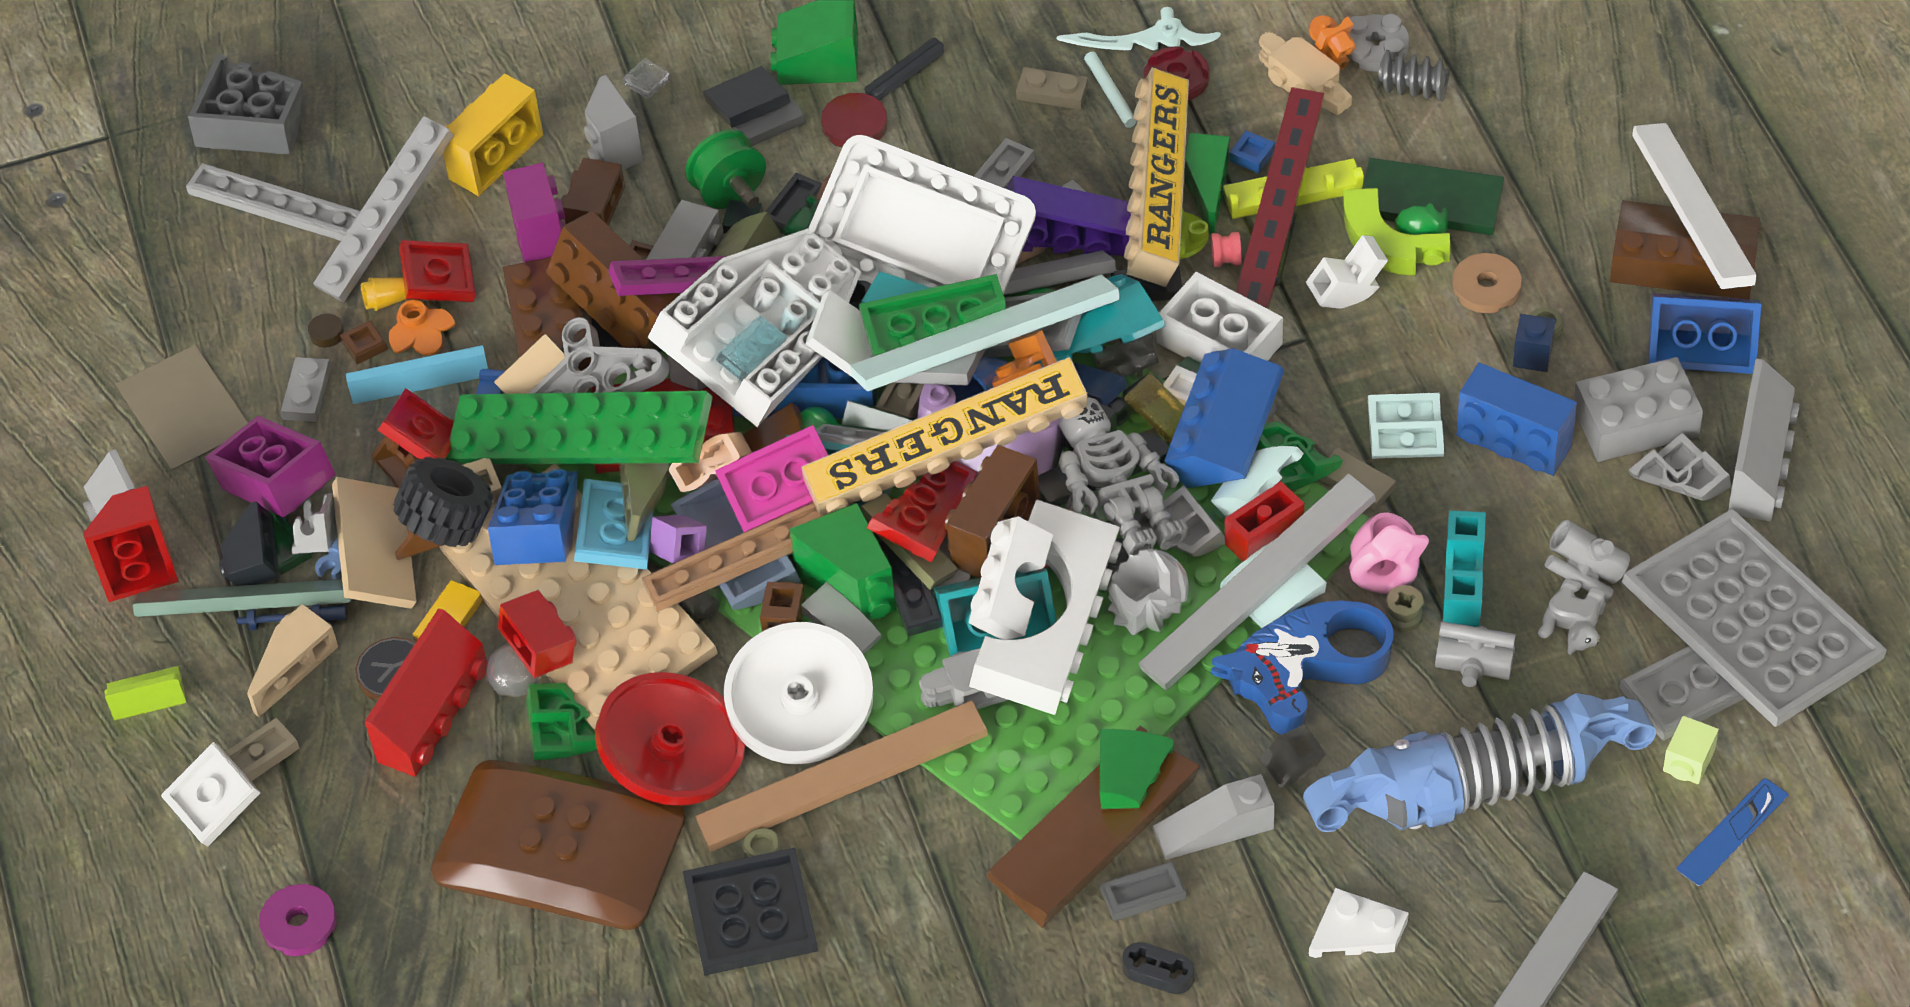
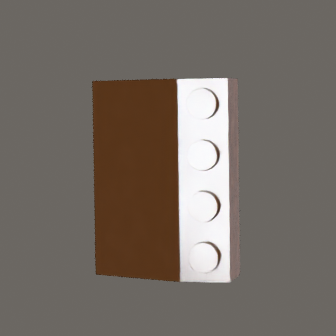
(1659, 252)

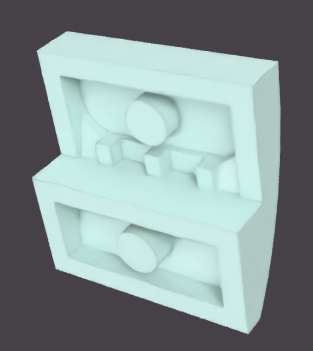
(1405, 425)
(1294, 593)

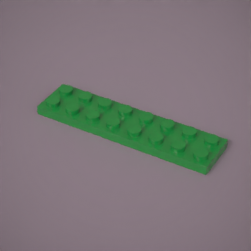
(580, 427)

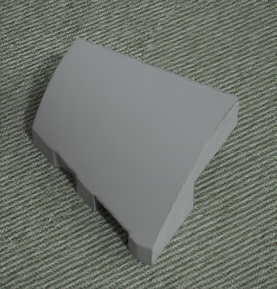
(1683, 470)
(1202, 532)

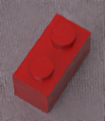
(1262, 520)
(537, 633)

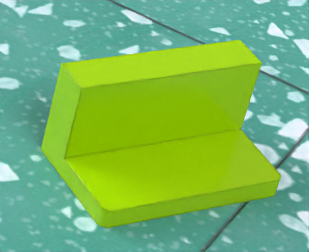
(145, 693)

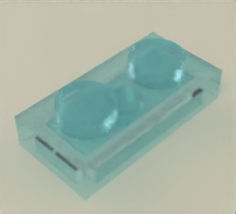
(751, 348)

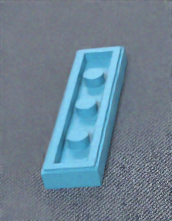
(416, 374)

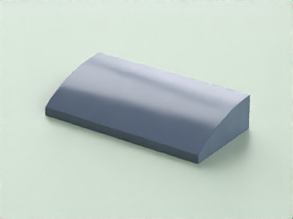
(712, 508)

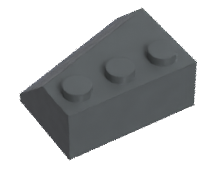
(246, 109)

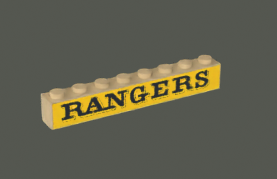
(1157, 177)
(945, 436)

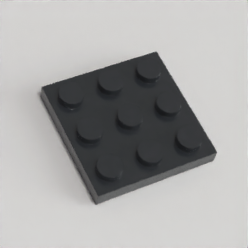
(750, 911)

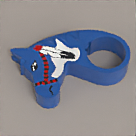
(1297, 648)

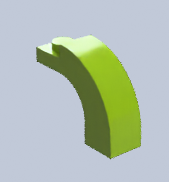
(1400, 249)

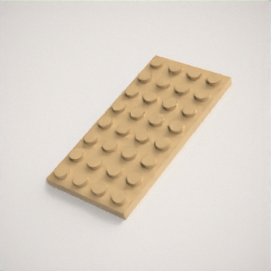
(604, 606)

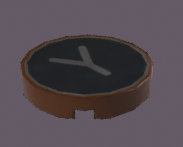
(380, 663)

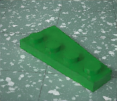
(926, 312)

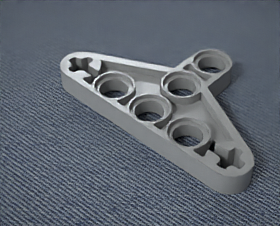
(604, 365)

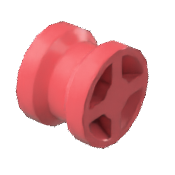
(1226, 249)

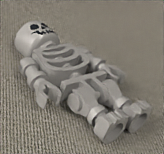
(1098, 462)

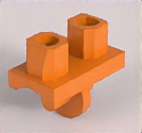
(1333, 39)

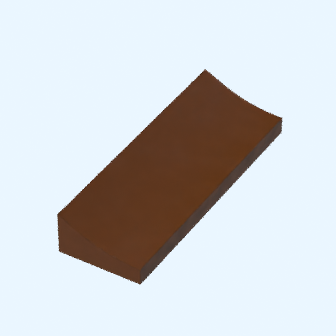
(1081, 840)

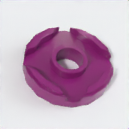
(294, 901)

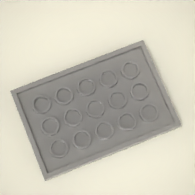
(1754, 617)

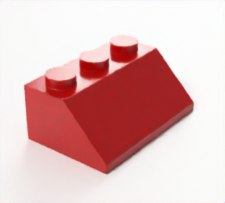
(130, 546)

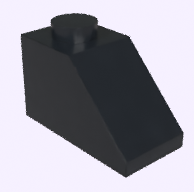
(250, 549)

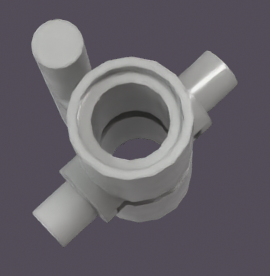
(1586, 558)
(1475, 652)

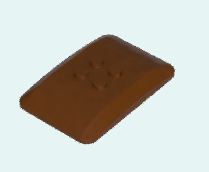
(558, 844)

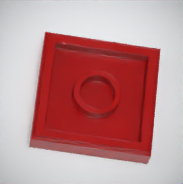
(437, 271)
(418, 427)

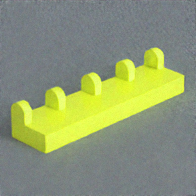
(1318, 184)

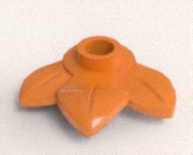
(419, 328)

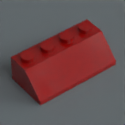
(425, 694)

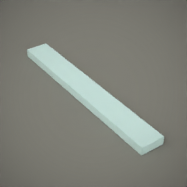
(984, 332)

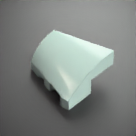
(1260, 477)

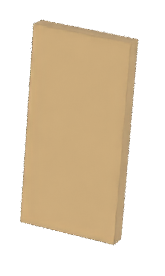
(368, 543)

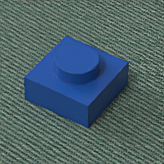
(1252, 152)

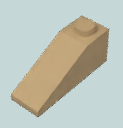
(292, 653)

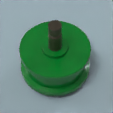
(726, 169)

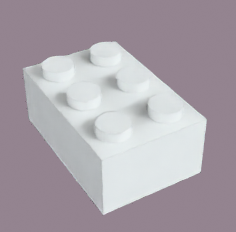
(1214, 318)

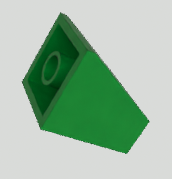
(816, 43)
(847, 557)

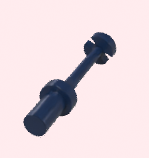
(326, 613)

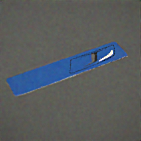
(1732, 832)

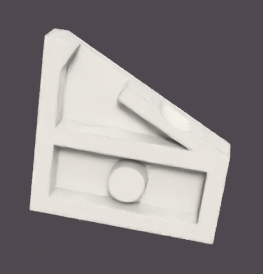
(1358, 926)

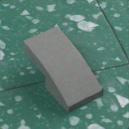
(835, 611)

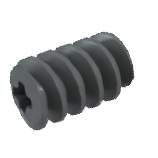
(1413, 75)

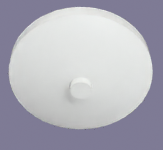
(798, 693)

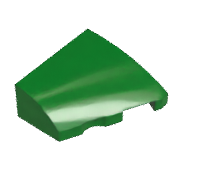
(1309, 467)
(557, 722)
(1129, 765)

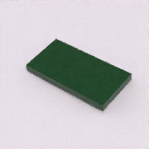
(1468, 196)

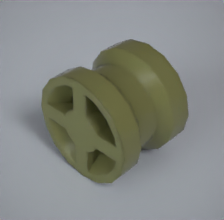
(1400, 616)

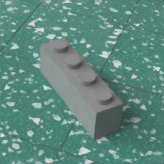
(688, 233)

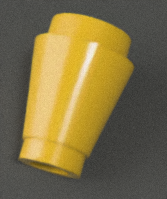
(382, 292)

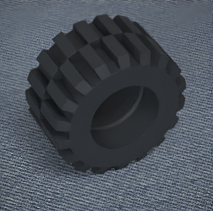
(443, 501)

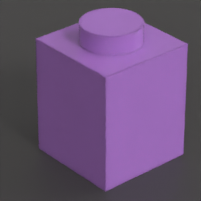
(676, 537)

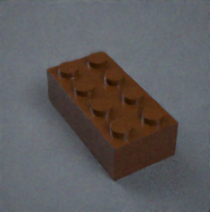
(581, 270)
(540, 306)

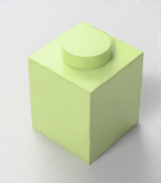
(1690, 750)

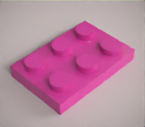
(771, 479)

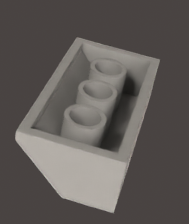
(1763, 444)

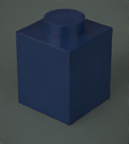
(1533, 342)

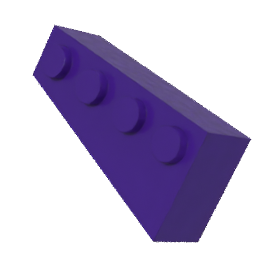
(1073, 218)

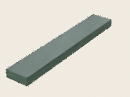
(239, 597)

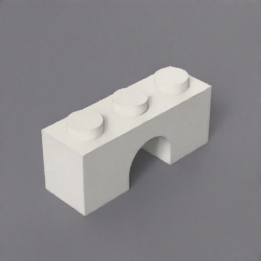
(998, 603)

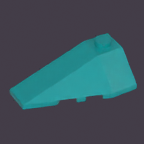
(1126, 319)

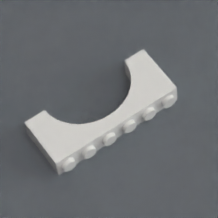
(1038, 667)

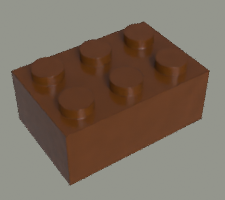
(1001, 491)

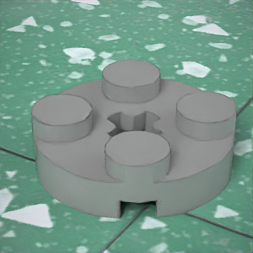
(1383, 28)

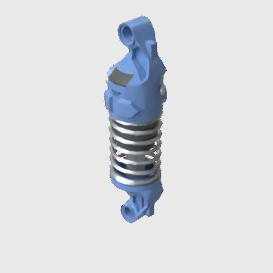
(1442, 775)

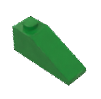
(1206, 173)

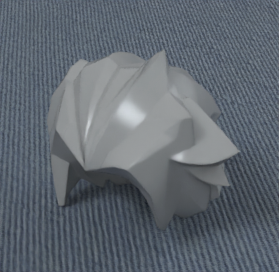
(1147, 590)

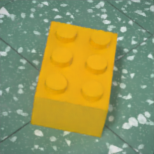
(492, 134)

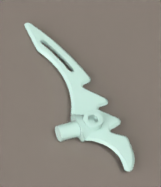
(1167, 31)

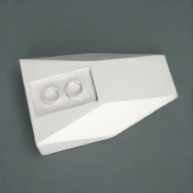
(772, 280)

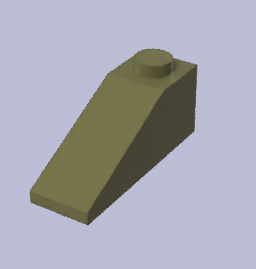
(641, 490)

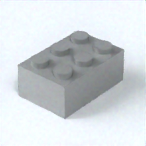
(1637, 409)

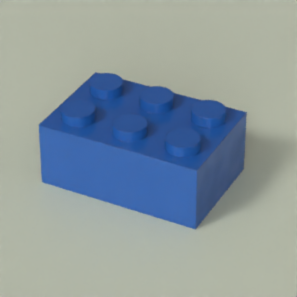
(1516, 419)

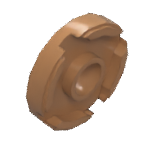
(1486, 267)

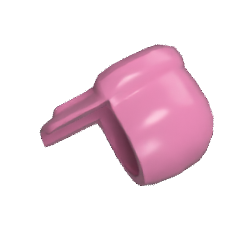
(1385, 553)

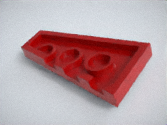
(920, 514)

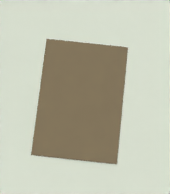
(182, 406)

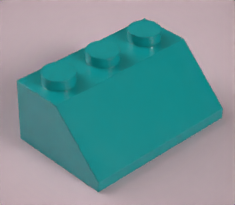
(955, 610)

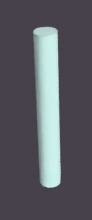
(1110, 89)

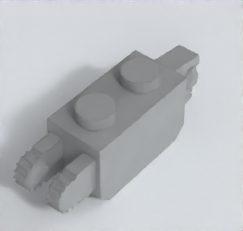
(953, 682)

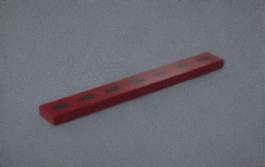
(1280, 196)

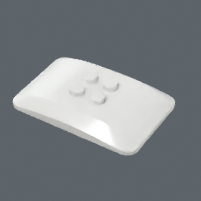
(919, 218)

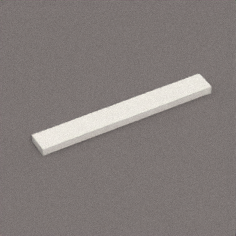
(1694, 206)

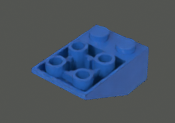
(534, 518)

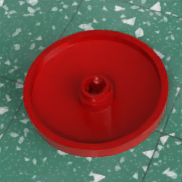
(668, 739)

